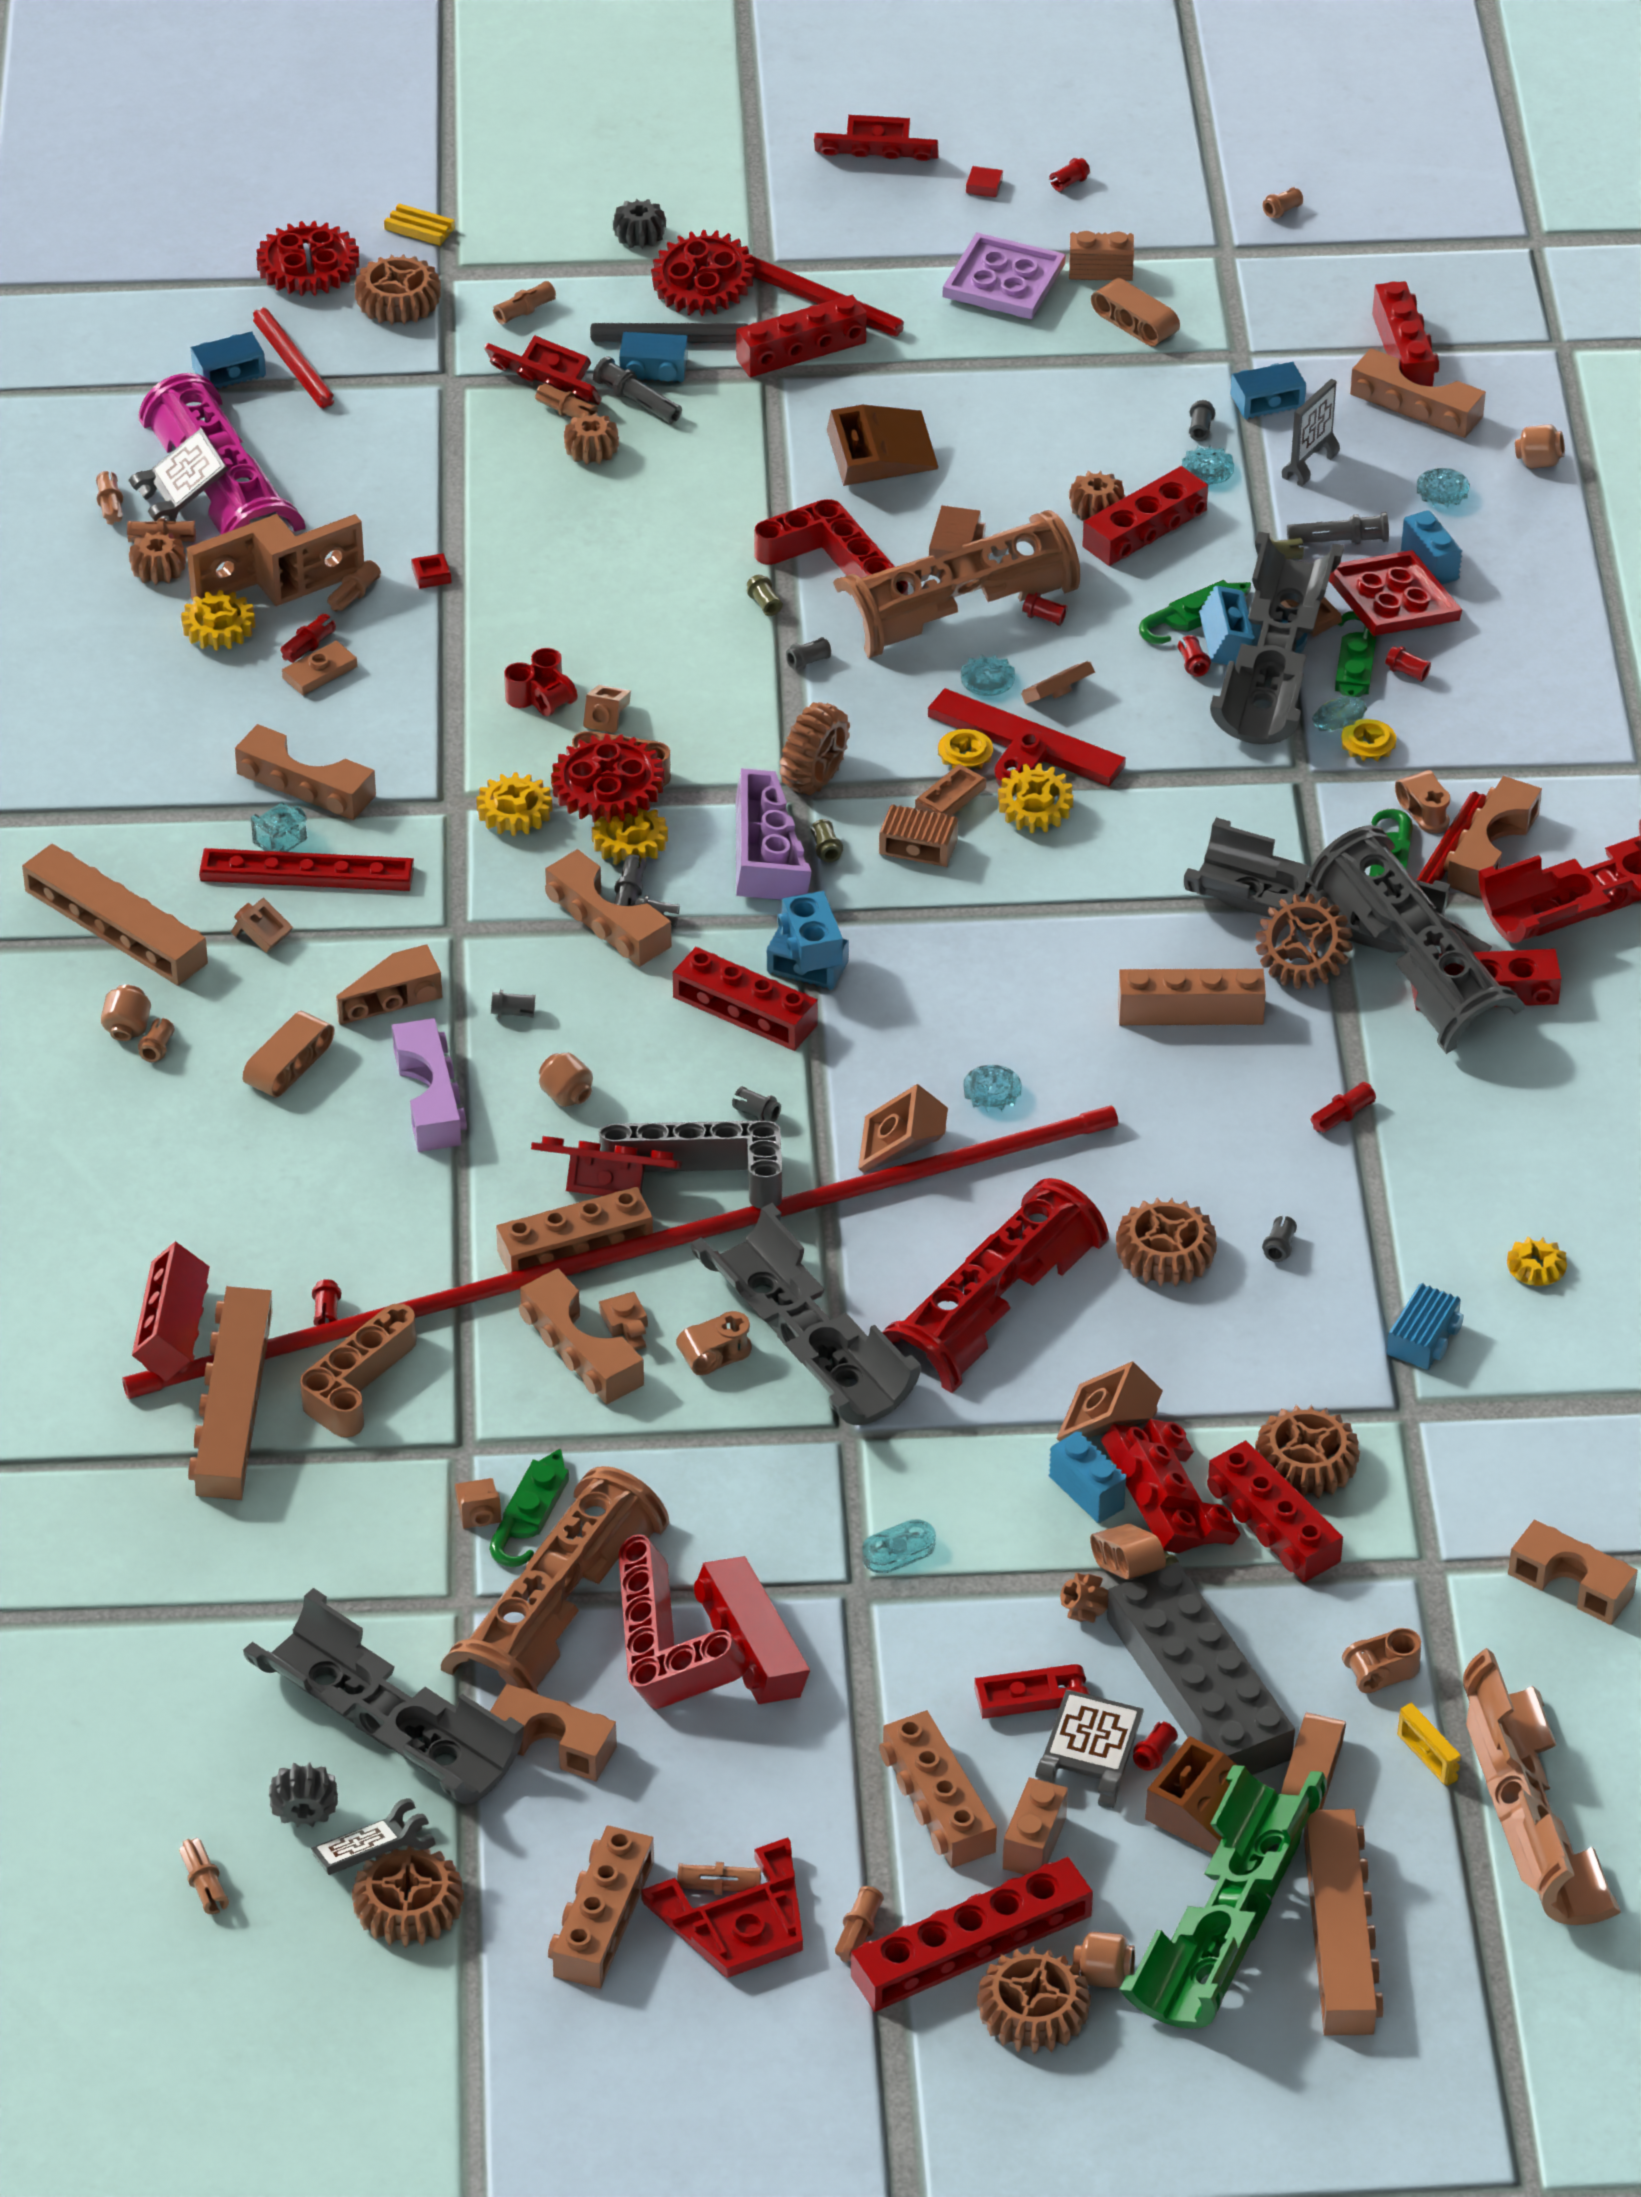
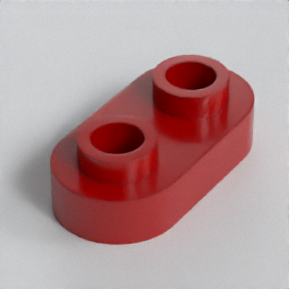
(1020, 754)

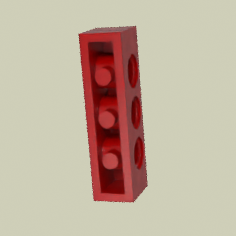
(1145, 515)
(1529, 973)

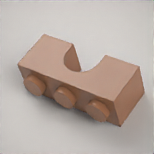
(1549, 1554)
(584, 1737)

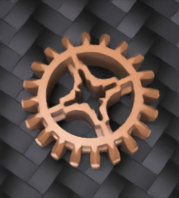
(397, 289)
(814, 748)
(1314, 933)
(1166, 1242)
(1309, 1442)
(430, 1906)
(1033, 2000)

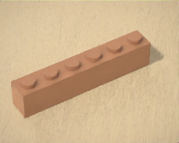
(115, 914)
(232, 1394)
(1340, 1923)

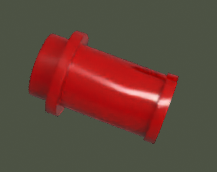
(1076, 171)
(1045, 609)
(1196, 661)
(1407, 663)
(326, 1298)
(1150, 1752)

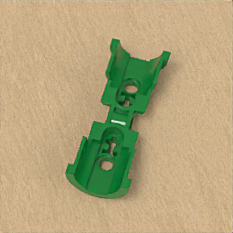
(1219, 1934)

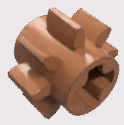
(1084, 1597)

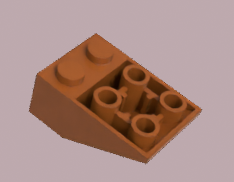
(879, 443)
(1189, 1793)

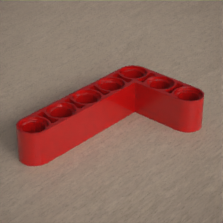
(818, 526)
(655, 1665)

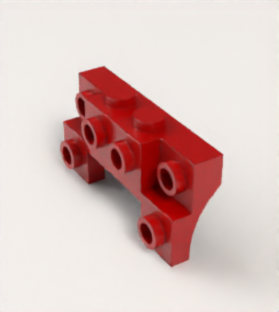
(1163, 1488)

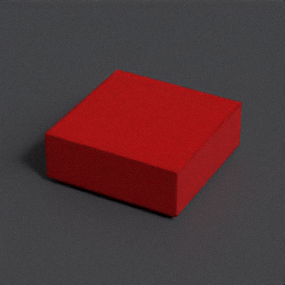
(984, 181)
(431, 571)

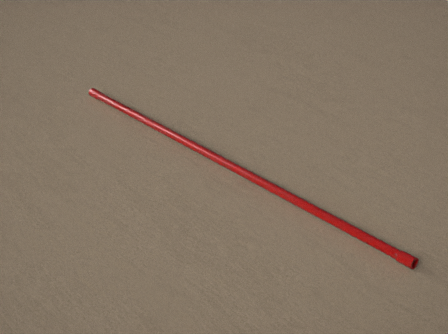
(1086, 1123)

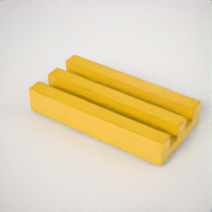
(419, 224)
(1428, 1744)

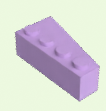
(767, 848)

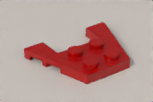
(743, 1927)

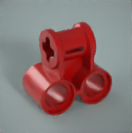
(539, 683)

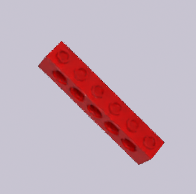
(971, 1933)

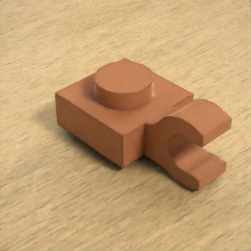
(626, 1317)

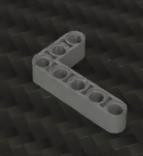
(710, 1147)

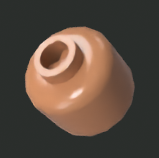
(1540, 446)
(125, 1012)
(565, 1079)
(1105, 1959)

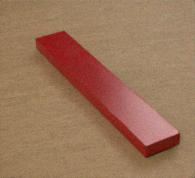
(1003, 727)
(306, 869)

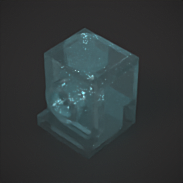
(279, 828)

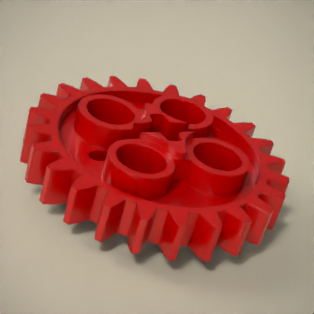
(284, 258)
(703, 272)
(607, 778)

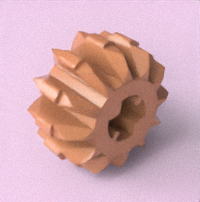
(591, 438)
(1094, 493)
(157, 557)

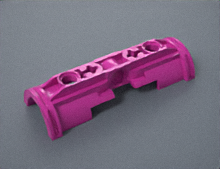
(174, 422)

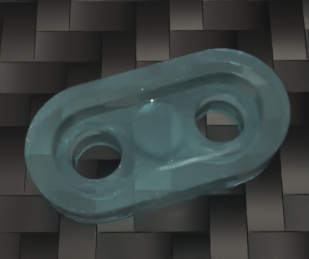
(903, 1546)

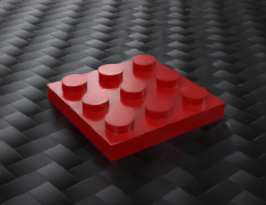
(1394, 593)

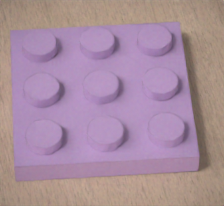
(1004, 275)

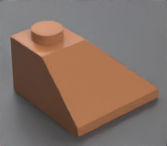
(901, 1127)
(1116, 1397)

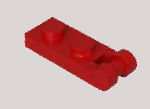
(1027, 1690)

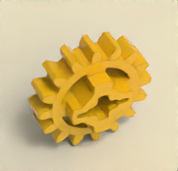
(218, 620)
(1035, 798)
(514, 804)
(634, 836)

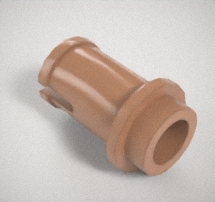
(1276, 205)
(154, 1044)

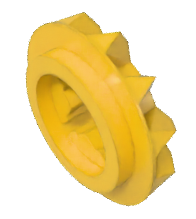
(1375, 732)
(960, 741)
(1531, 1272)

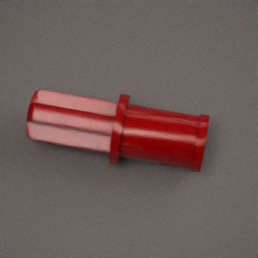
(307, 638)
(1343, 1107)

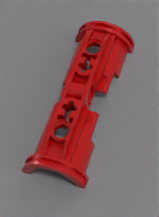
(1559, 892)
(958, 1335)

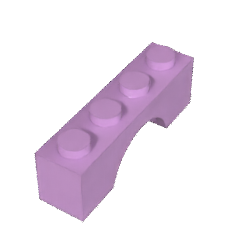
(434, 1114)

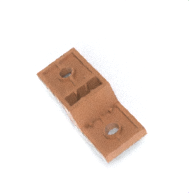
(276, 559)

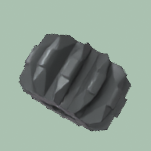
(639, 223)
(303, 1794)

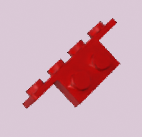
(877, 137)
(549, 365)
(603, 1171)

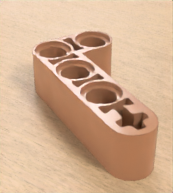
(334, 1383)

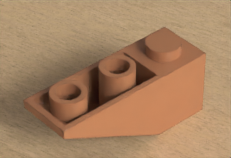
(393, 984)

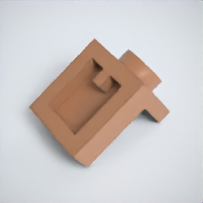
(604, 707)
(261, 924)
(478, 1503)

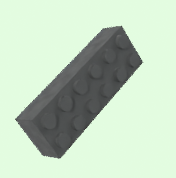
(1199, 1669)

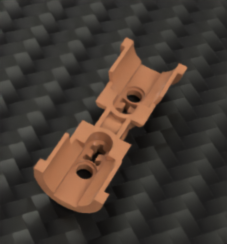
(897, 617)
(528, 1648)
(1507, 1740)

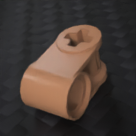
(1424, 801)
(713, 1345)
(1385, 1659)

